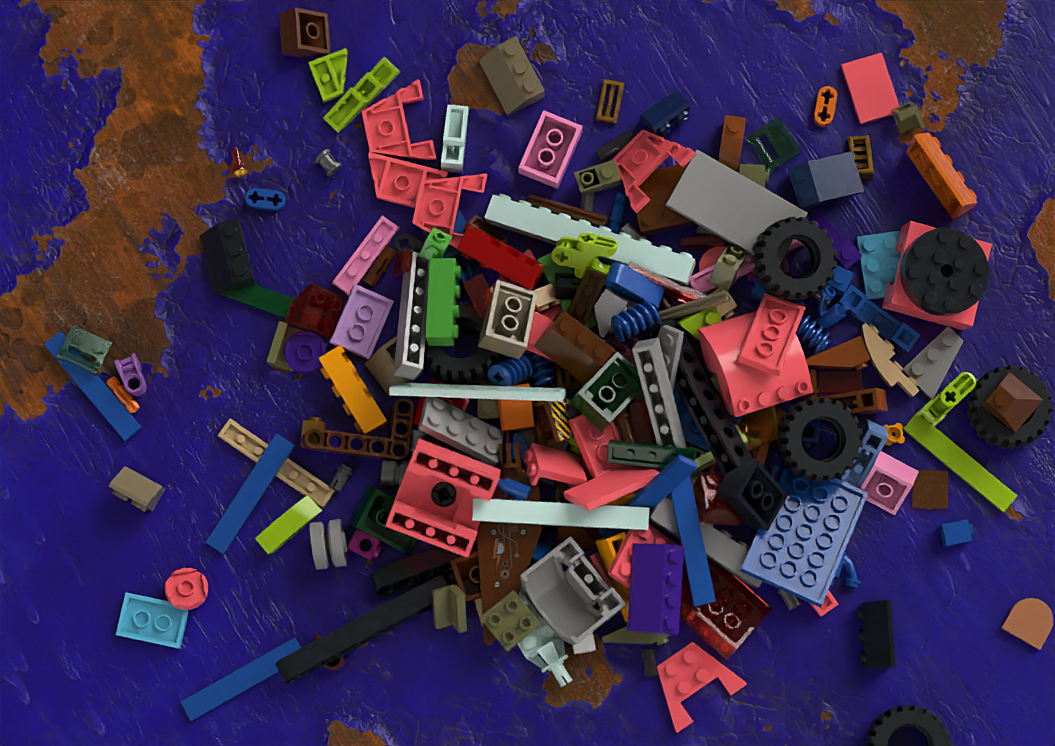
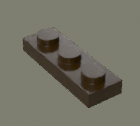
(586, 295)

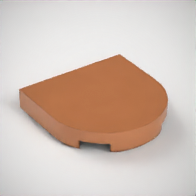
(1029, 621)

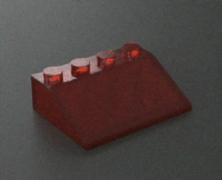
(730, 618)

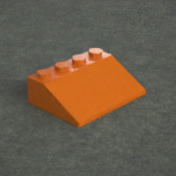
(941, 175)

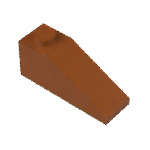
(731, 141)
(845, 356)
(862, 401)

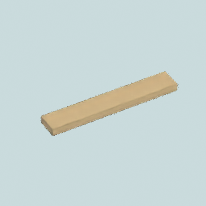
(289, 473)

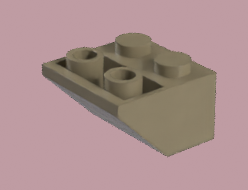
(382, 366)
(138, 488)

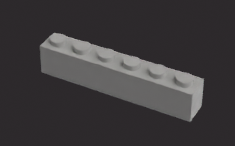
(412, 319)
(658, 393)
(717, 544)

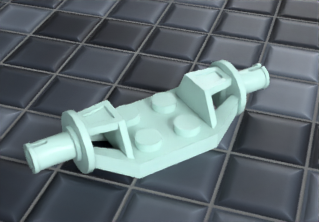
(542, 642)

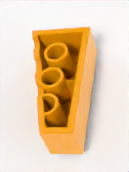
(353, 391)

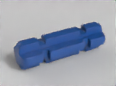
(617, 212)

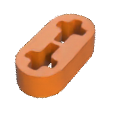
(820, 106)

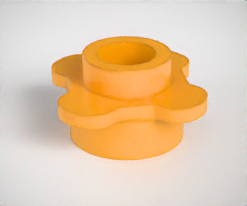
(897, 429)

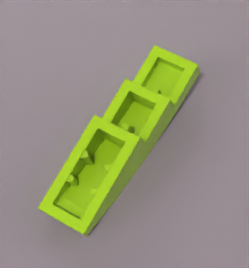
(361, 95)

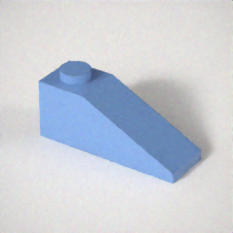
(873, 439)

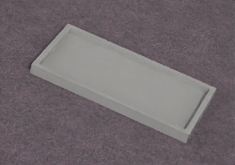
(729, 203)

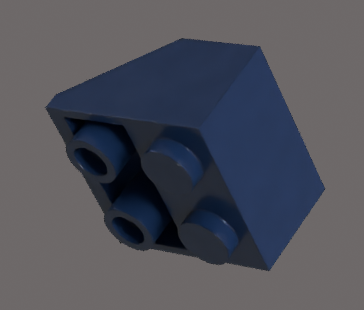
(666, 114)

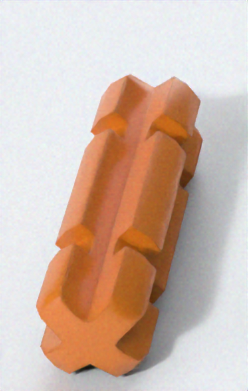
(123, 395)

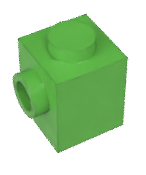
(435, 244)

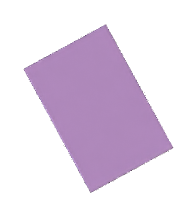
(361, 321)

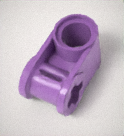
(131, 371)

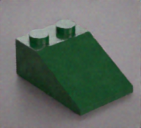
(608, 391)
(372, 516)

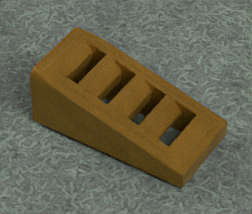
(865, 169)

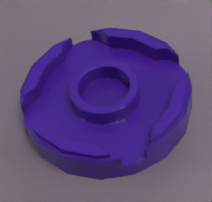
(303, 351)

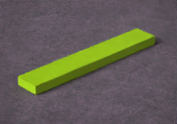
(960, 463)

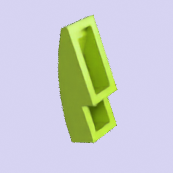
(288, 524)

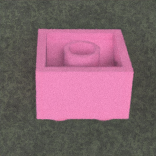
(888, 482)

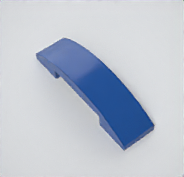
(889, 328)

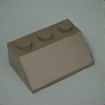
(512, 76)

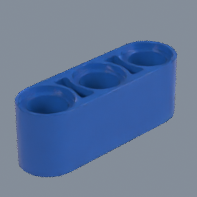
(633, 285)

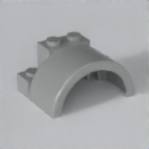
(568, 597)

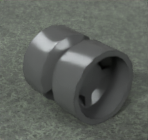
(392, 472)

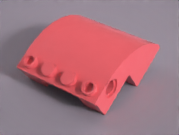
(745, 387)

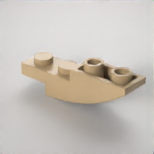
(880, 353)

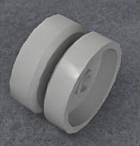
(328, 544)

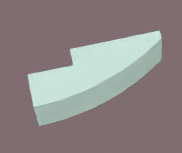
(454, 138)

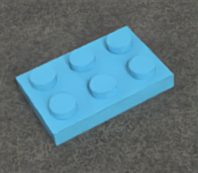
(878, 262)
(152, 621)

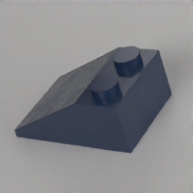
(825, 180)

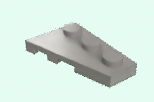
(934, 362)

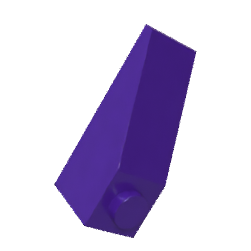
(847, 253)

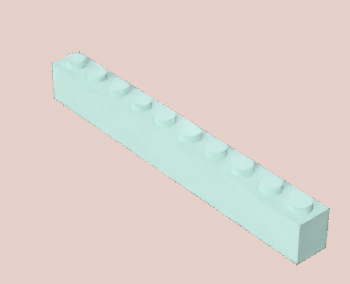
(550, 227)

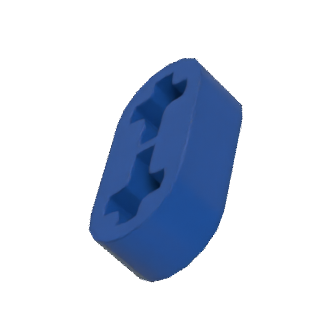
(265, 194)

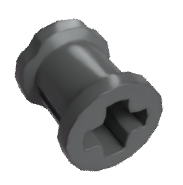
(328, 163)

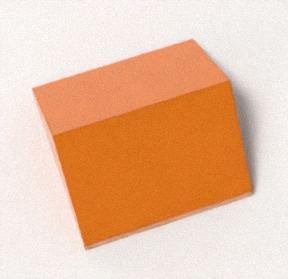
(517, 414)

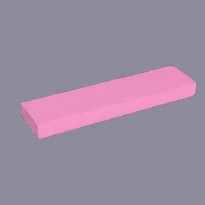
(365, 254)

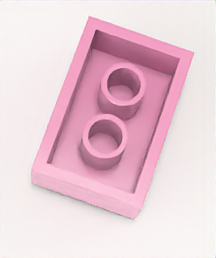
(550, 149)

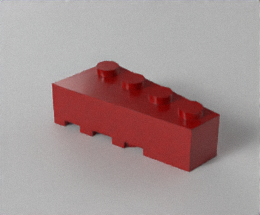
(501, 257)

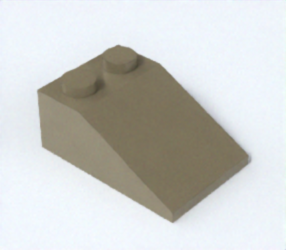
(508, 320)

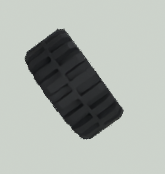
(821, 258)
(464, 370)
(990, 428)
(846, 434)
(908, 716)

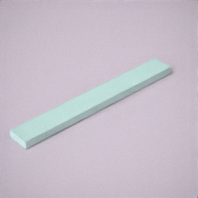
(477, 391)
(560, 514)

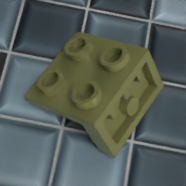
(510, 620)

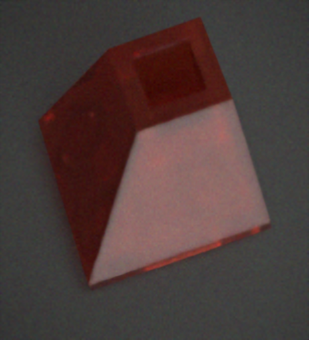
(315, 310)

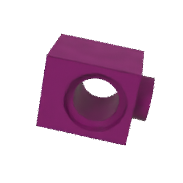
(355, 543)

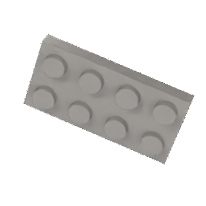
(461, 430)

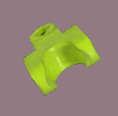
(584, 252)
(938, 408)

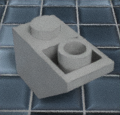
(607, 306)

